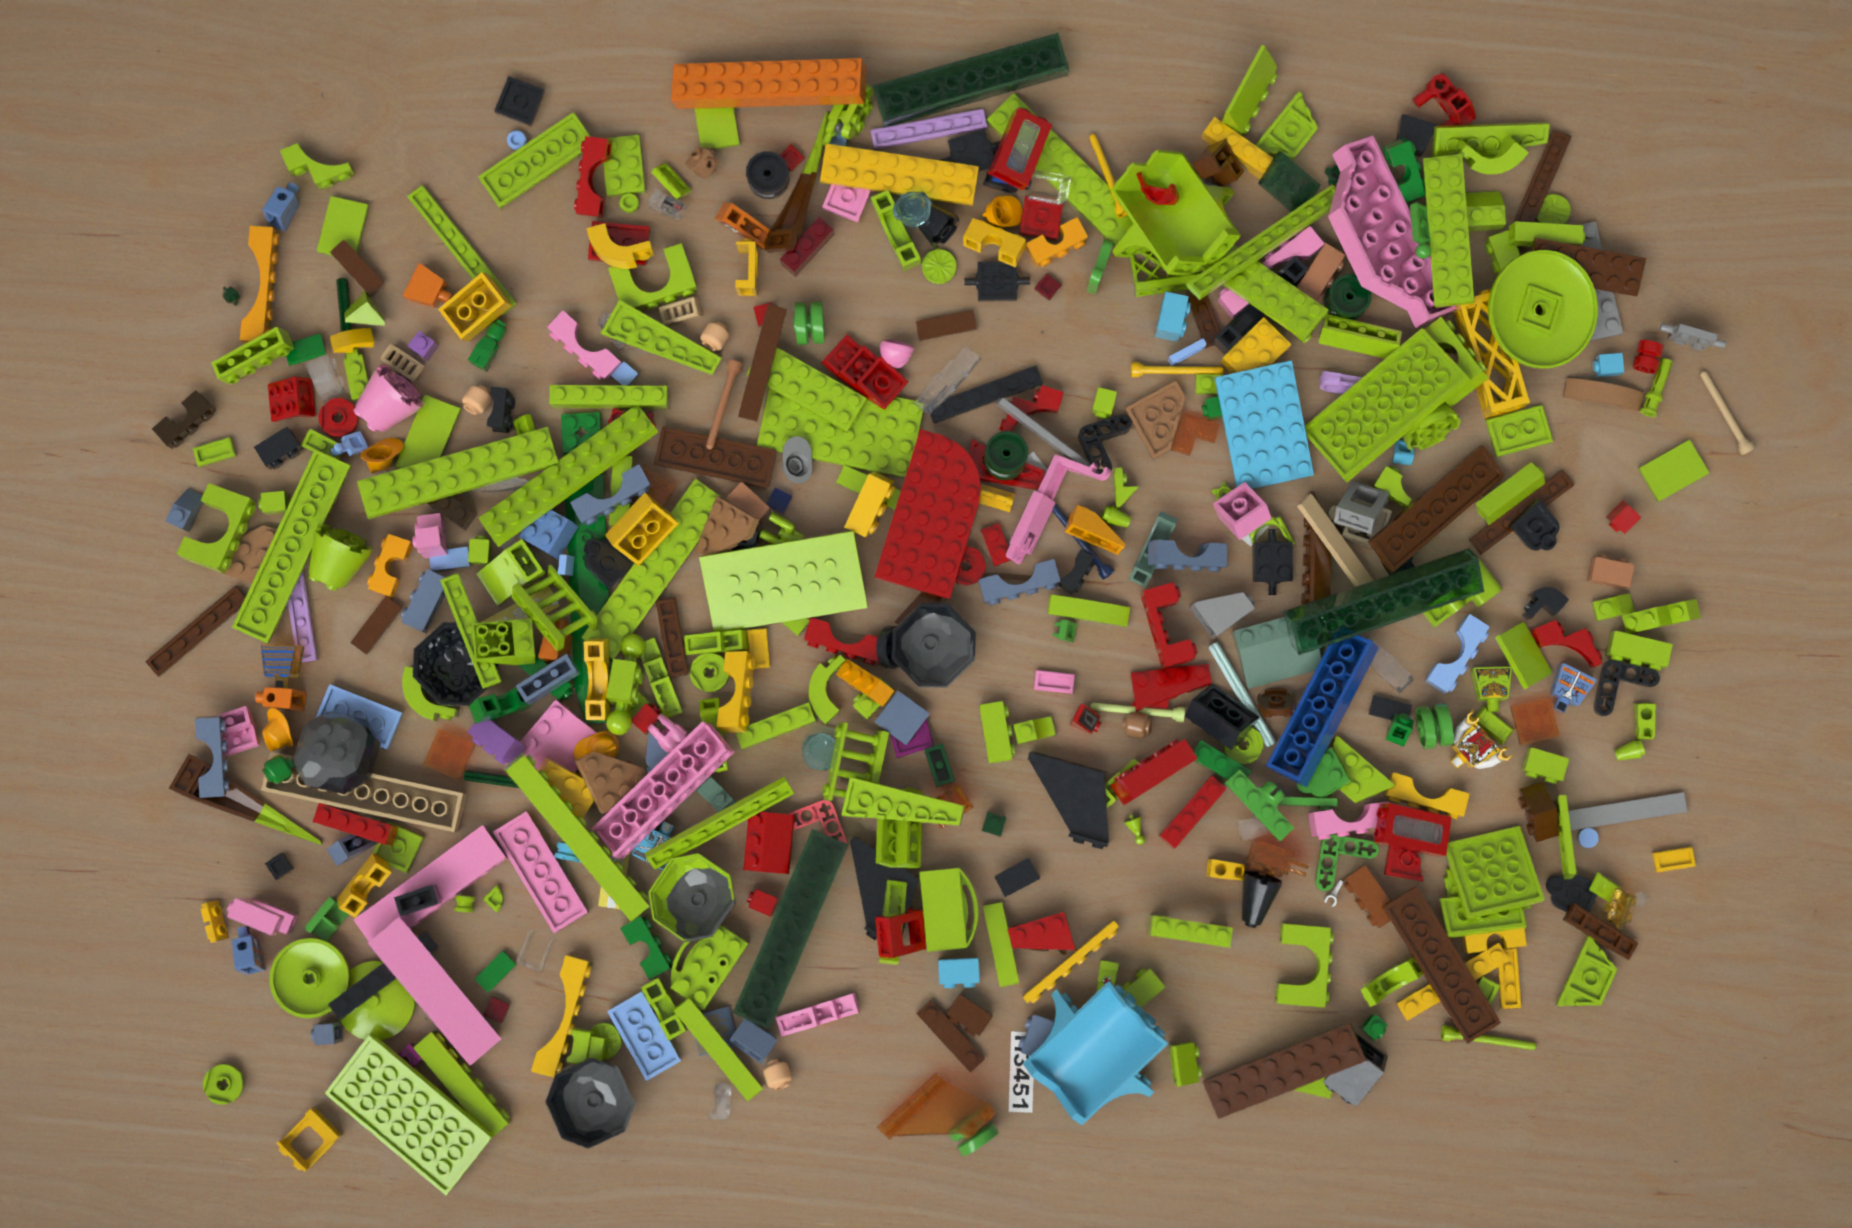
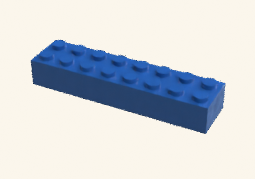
(1321, 709)

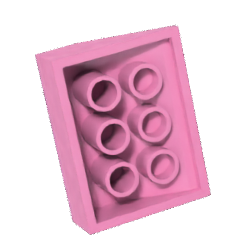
(556, 736)

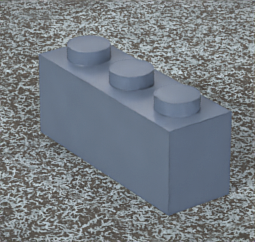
(424, 602)
(548, 679)

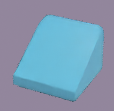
(1402, 454)

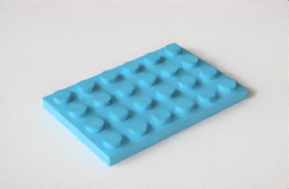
(1264, 425)

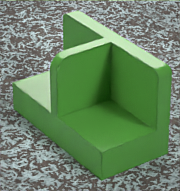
(326, 919)

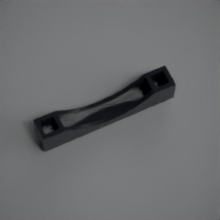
(1250, 316)

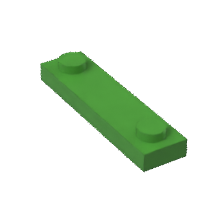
(1323, 803)

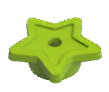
(1223, 489)

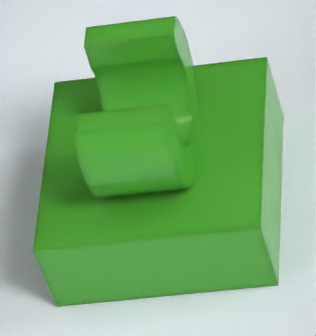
(1066, 631)

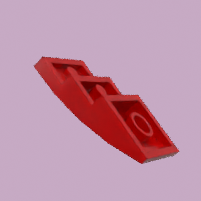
(865, 372)

